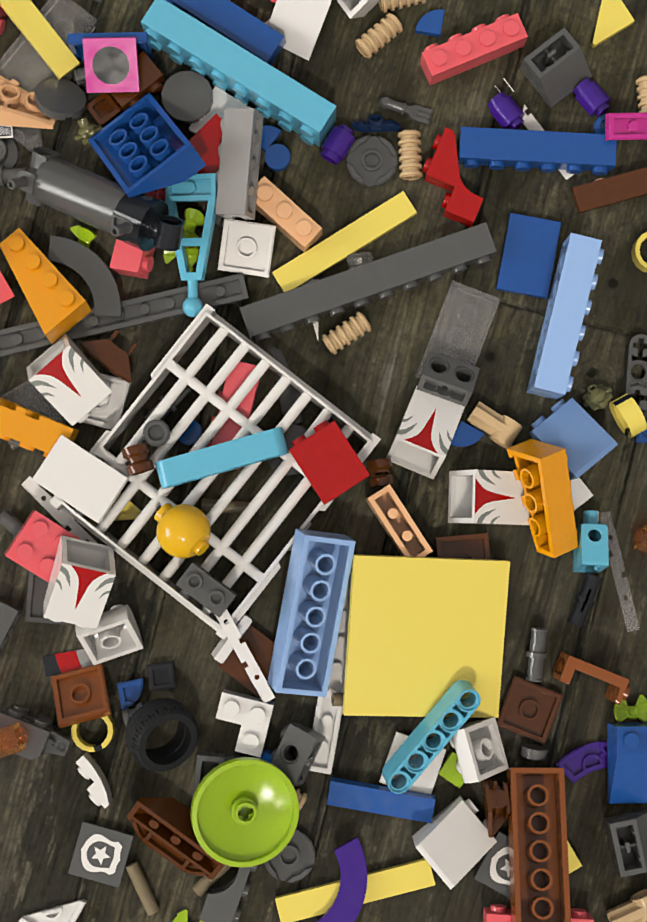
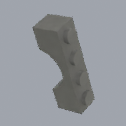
(223, 901)

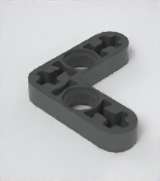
(630, 383)

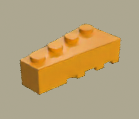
(47, 291)
(31, 428)
(546, 495)

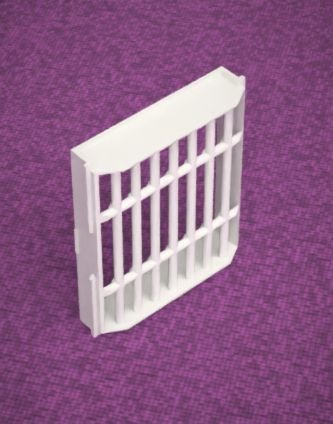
(249, 426)

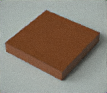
(81, 695)

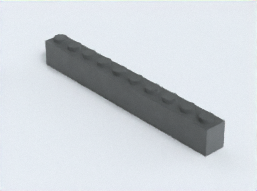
(368, 282)

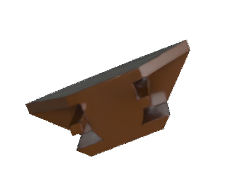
(111, 356)
(496, 805)

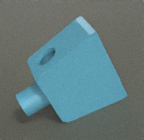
(591, 555)

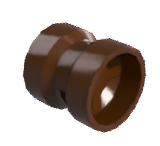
(138, 460)
(376, 467)

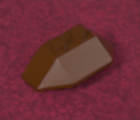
(167, 829)

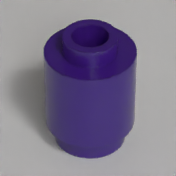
(592, 97)
(506, 111)
(337, 144)

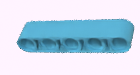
(221, 457)
(429, 748)

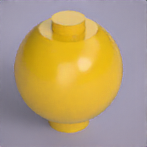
(182, 530)

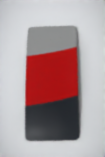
(65, 662)

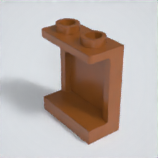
(567, 664)

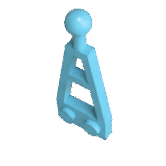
(195, 189)

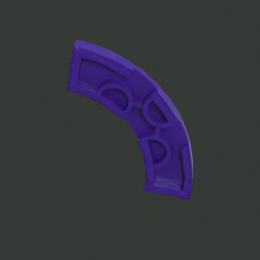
(584, 760)
(352, 883)

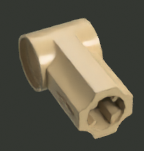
(501, 428)
(630, 911)

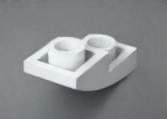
(99, 789)

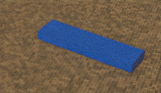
(381, 800)

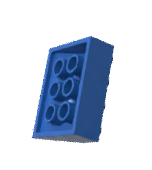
(146, 149)
(627, 762)

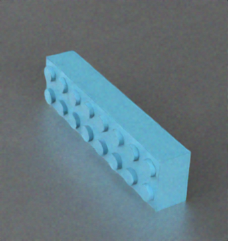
(239, 72)

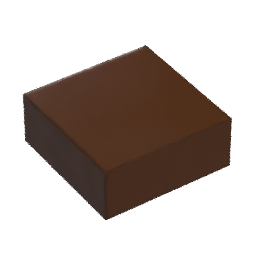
(103, 109)

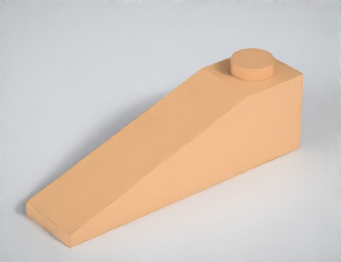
(18, 107)

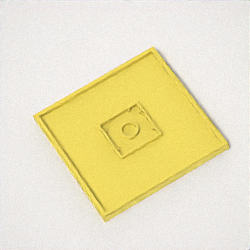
(422, 629)

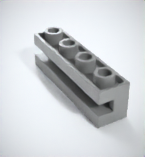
(239, 163)

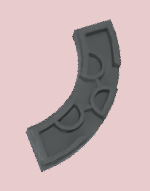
(94, 272)

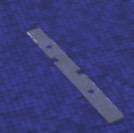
(621, 583)

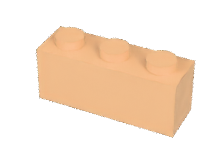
(286, 215)
(398, 523)

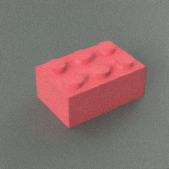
(37, 544)

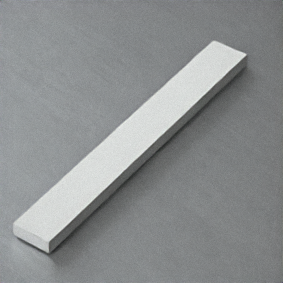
(328, 717)

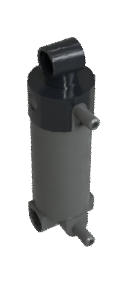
(98, 202)

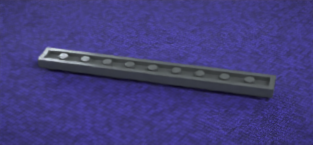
(134, 313)

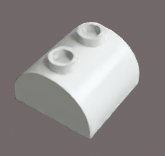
(114, 636)
(479, 750)

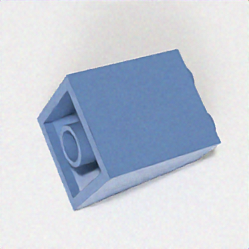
(577, 433)

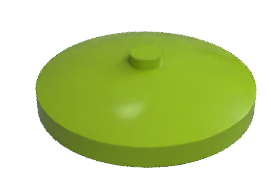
(244, 812)

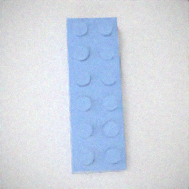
(564, 316)
(311, 613)

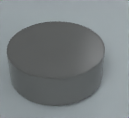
(156, 433)
(534, 751)

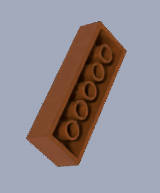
(538, 845)

